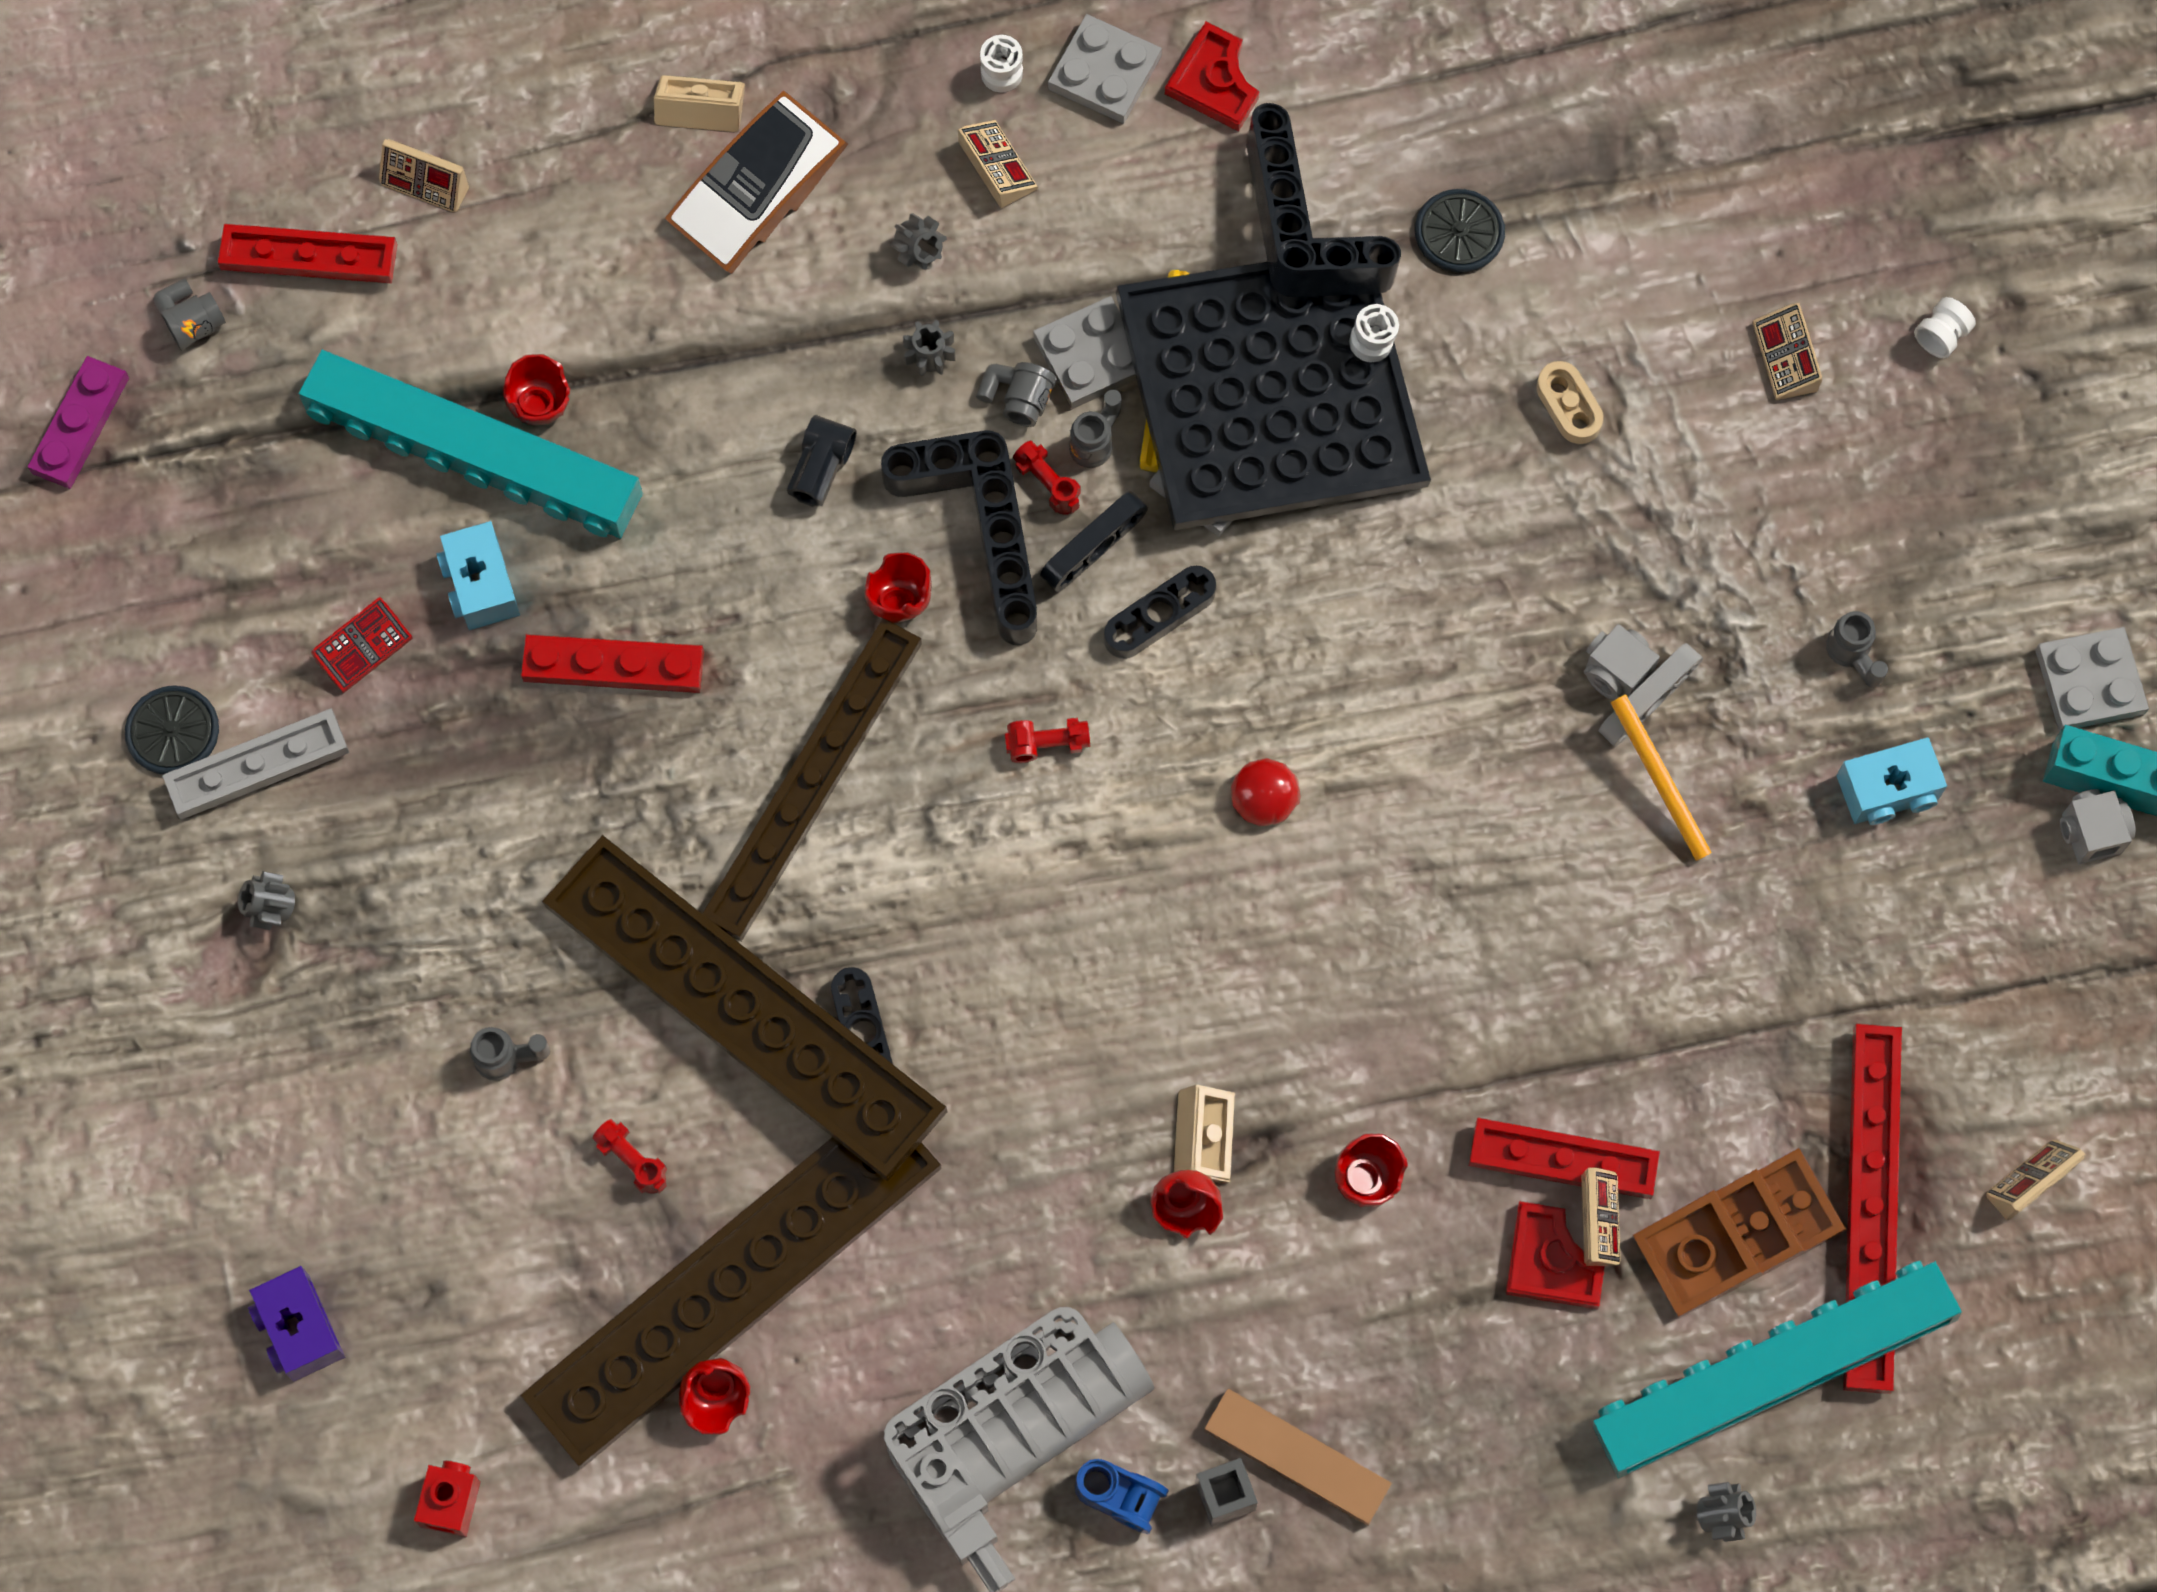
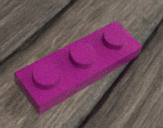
(78, 422)

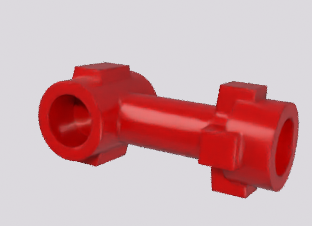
(1063, 489)
(1023, 741)
(648, 1171)

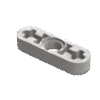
(1654, 690)

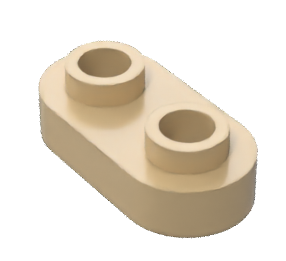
(1572, 404)

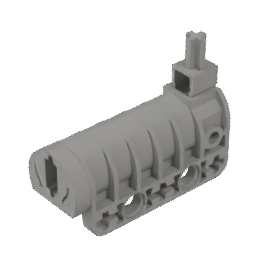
(1013, 1428)

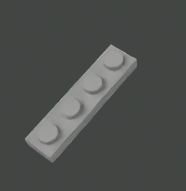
(255, 764)

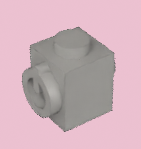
(1619, 662)
(2097, 825)

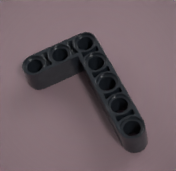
(1294, 258)
(992, 517)

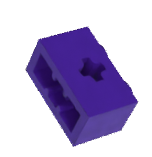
(316, 1341)

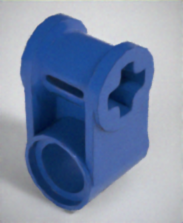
(1122, 1495)

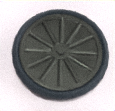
(1459, 230)
(171, 729)

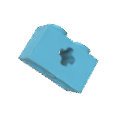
(474, 552)
(1909, 765)

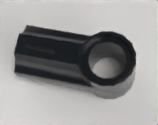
(823, 451)

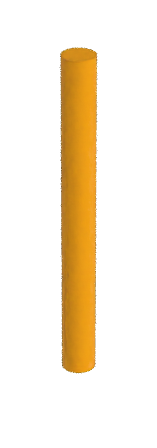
(1660, 777)

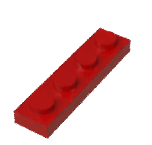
(307, 253)
(612, 663)
(1561, 1156)

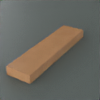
(1297, 1457)

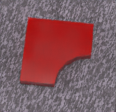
(1211, 78)
(1549, 1262)

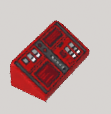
(361, 644)

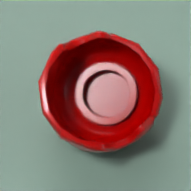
(536, 390)
(899, 587)
(1265, 792)
(1370, 1170)
(1187, 1203)
(713, 1396)

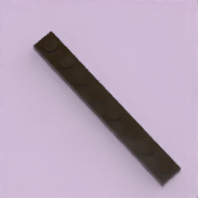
(812, 779)

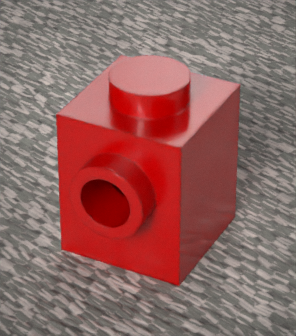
(448, 1498)

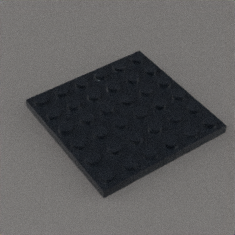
(1263, 398)

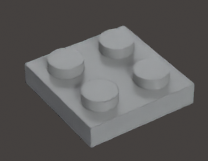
(1105, 68)
(1087, 352)
(2092, 678)

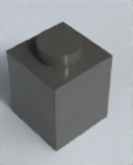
(1226, 1492)

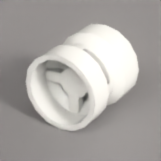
(996, 72)
(1943, 329)
(1371, 343)

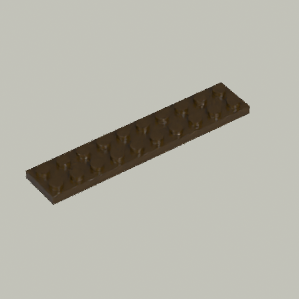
(745, 1007)
(717, 1295)

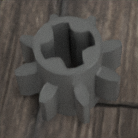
(918, 241)
(937, 341)
(266, 900)
(1726, 1511)

